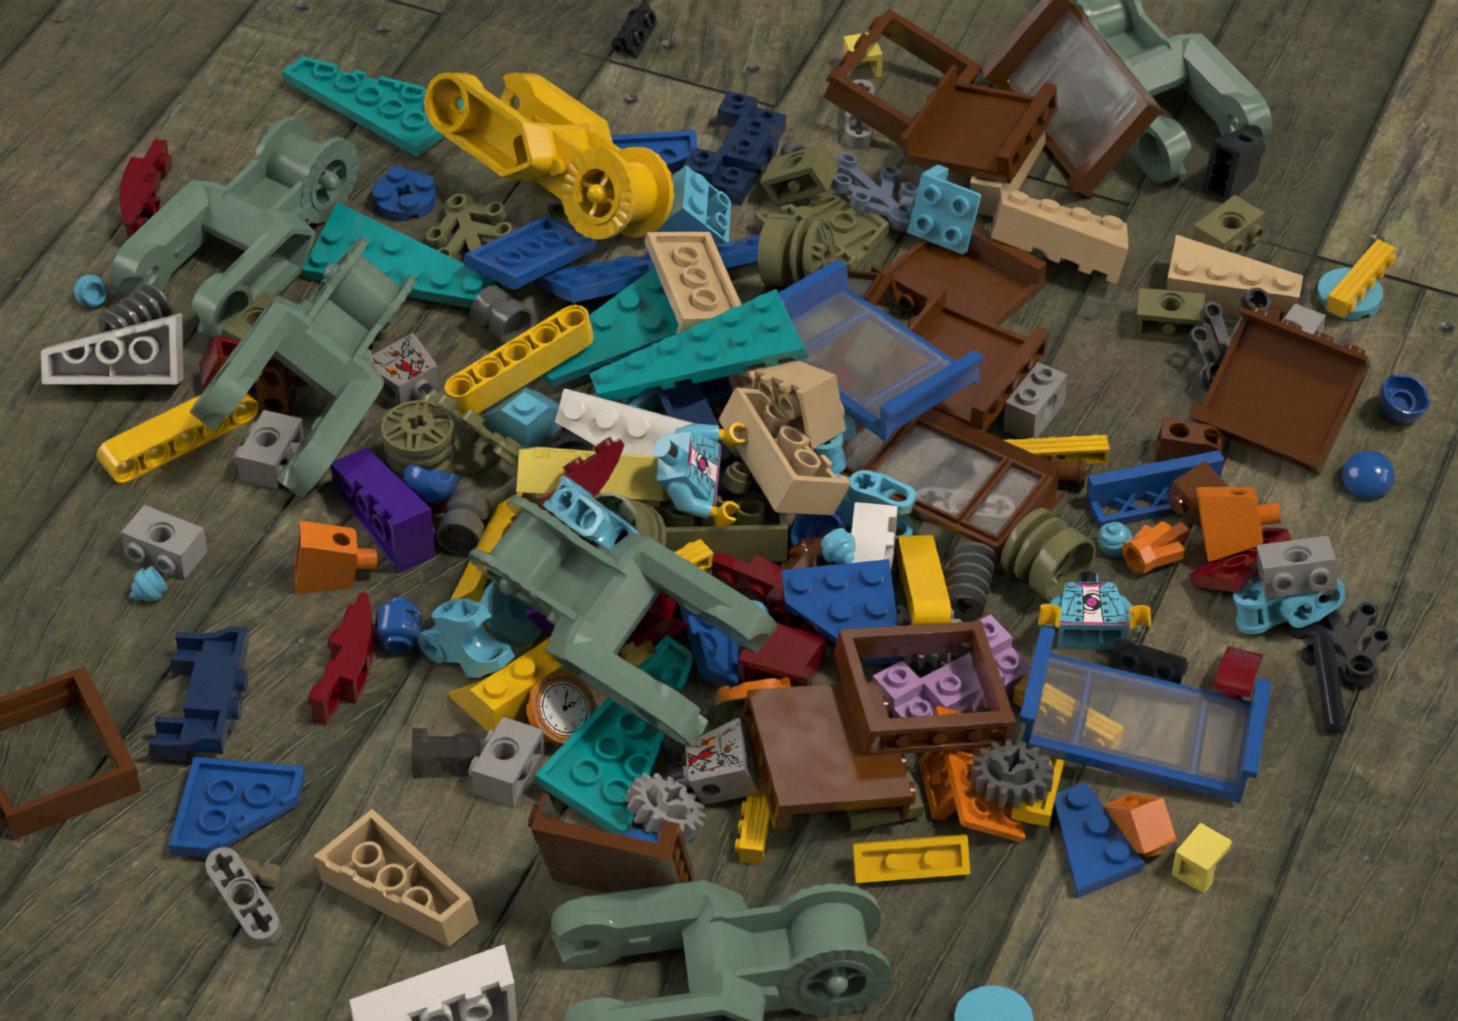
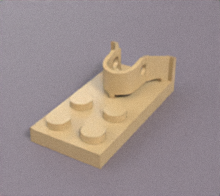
(691, 276)

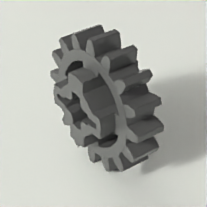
(1012, 774)

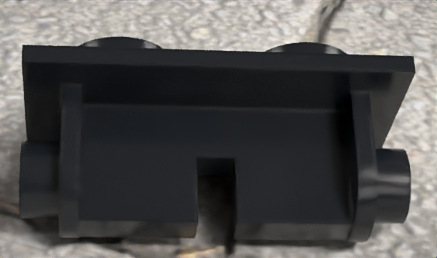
(635, 30)
(1148, 661)

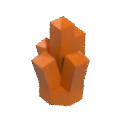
(1155, 546)

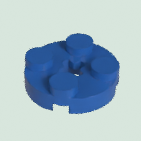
(418, 192)

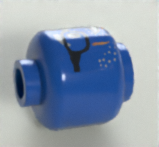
(398, 625)

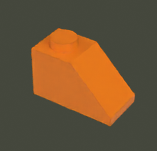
(1142, 822)

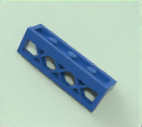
(1144, 482)

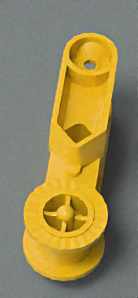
(557, 146)

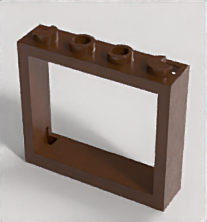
(911, 38)
(923, 732)
(80, 798)

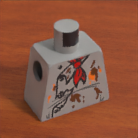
(406, 370)
(720, 765)

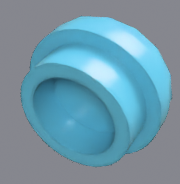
(90, 291)
(1112, 537)
(839, 547)
(147, 585)

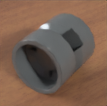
(501, 314)
(463, 521)

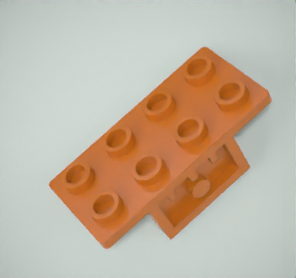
(950, 788)

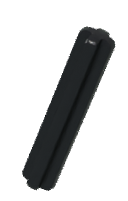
(1329, 684)

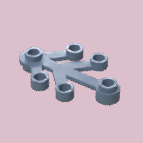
(897, 214)

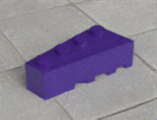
(385, 509)

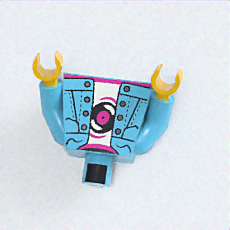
(691, 469)
(1092, 614)

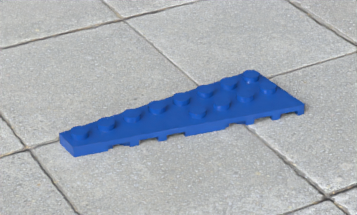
(614, 276)

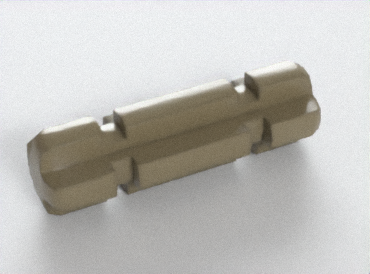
(268, 873)

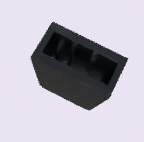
(1232, 156)

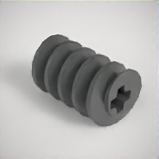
(140, 307)
(970, 579)

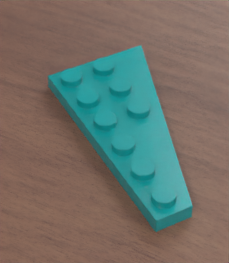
(382, 106)
(397, 256)
(621, 327)
(709, 350)
(613, 749)

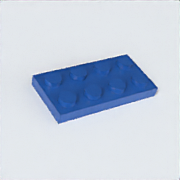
(529, 252)

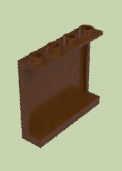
(978, 128)
(985, 281)
(1005, 353)
(1283, 390)
(813, 755)
(607, 859)

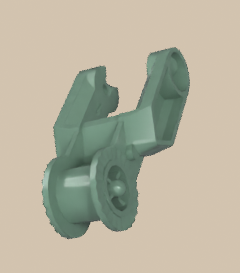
(1172, 61)
(259, 211)
(324, 345)
(601, 597)
(738, 959)

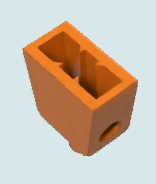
(1233, 519)
(329, 558)

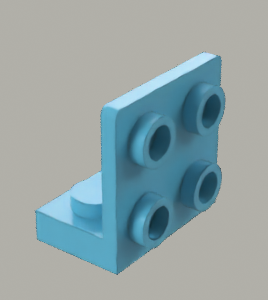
(943, 211)

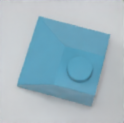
(524, 417)

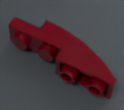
(141, 184)
(593, 471)
(760, 582)
(349, 663)

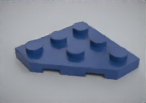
(843, 598)
(230, 801)

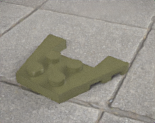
(854, 230)

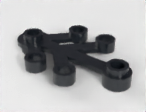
(1210, 364)
(1356, 666)

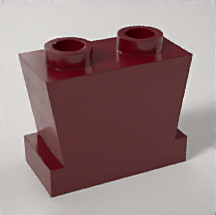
(786, 654)

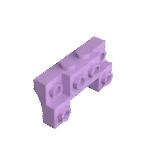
(954, 684)

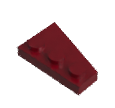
(1236, 569)

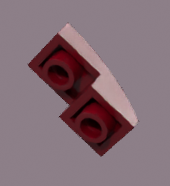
(1237, 673)

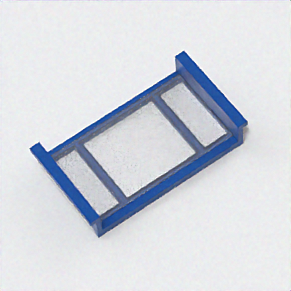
(879, 364)
(1142, 724)

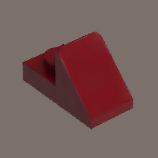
(658, 623)

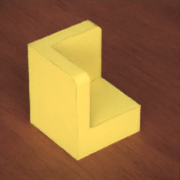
(873, 57)
(1198, 856)

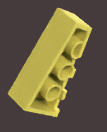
(633, 476)

